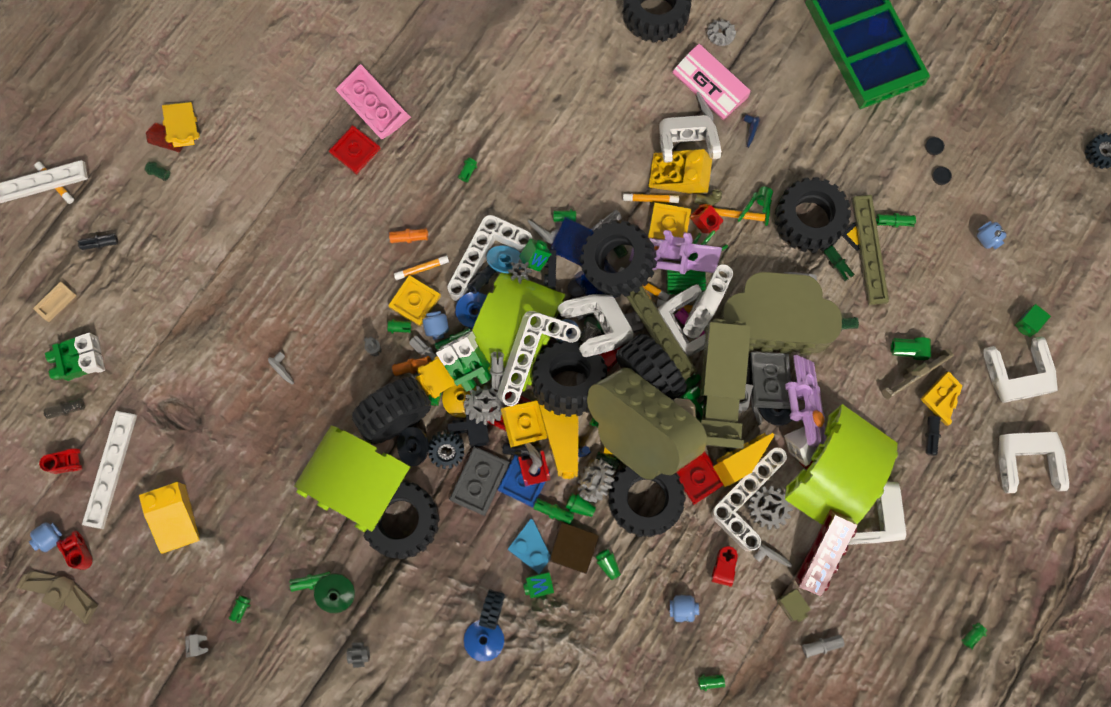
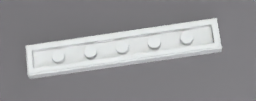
(43, 181)
(109, 470)

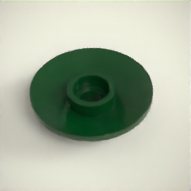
(336, 584)

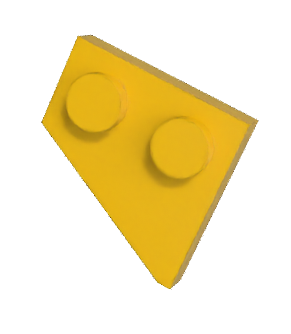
(943, 397)

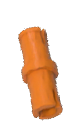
(408, 235)
(410, 366)

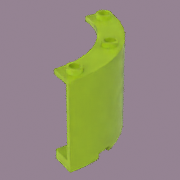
(503, 313)
(845, 470)
(351, 478)

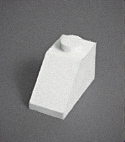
(798, 446)

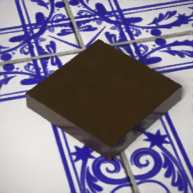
(573, 548)

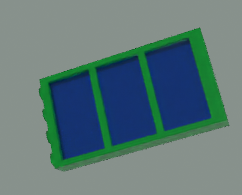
(869, 48)

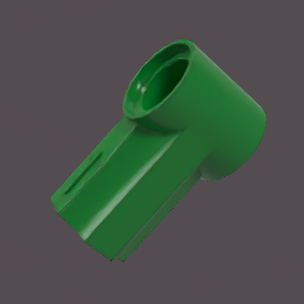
(917, 348)

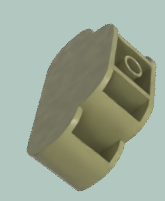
(785, 313)
(644, 425)

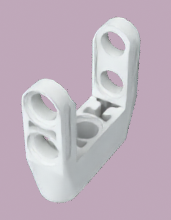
(688, 129)
(707, 303)
(673, 305)
(610, 318)
(1023, 387)
(1032, 444)
(890, 518)

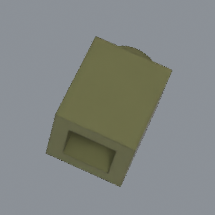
(794, 605)

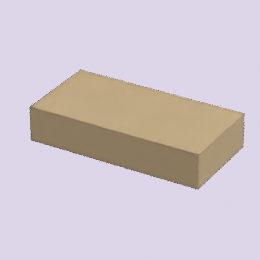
(54, 301)

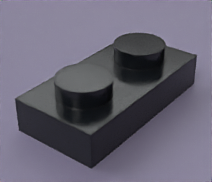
(550, 278)

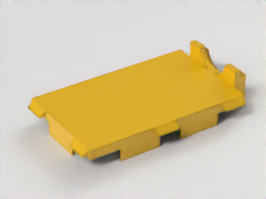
(180, 124)
(434, 378)

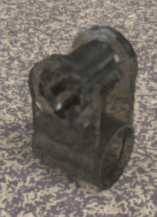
(588, 332)

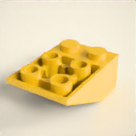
(686, 173)
(740, 464)

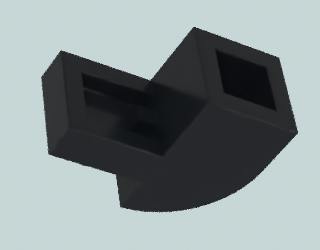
(477, 433)

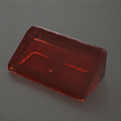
(156, 136)

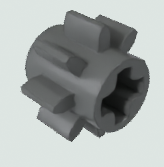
(516, 267)
(358, 655)

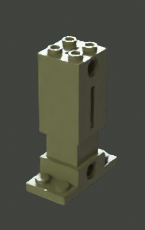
(724, 381)

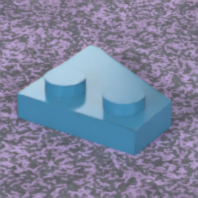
(530, 547)

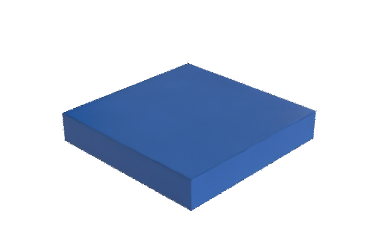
(514, 485)

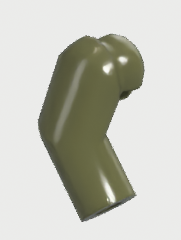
(711, 199)

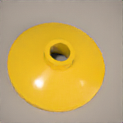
(452, 404)

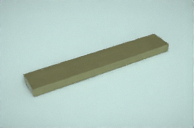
(870, 250)
(660, 331)

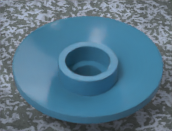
(501, 257)

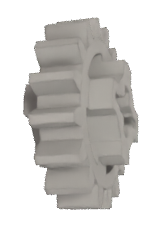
(483, 405)
(595, 482)
(772, 515)

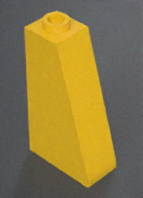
(563, 441)

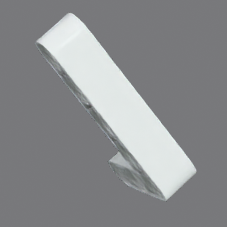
(481, 251)
(528, 350)
(744, 494)

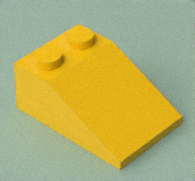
(170, 517)

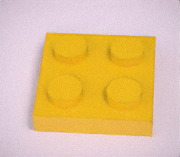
(669, 218)
(414, 300)
(524, 423)

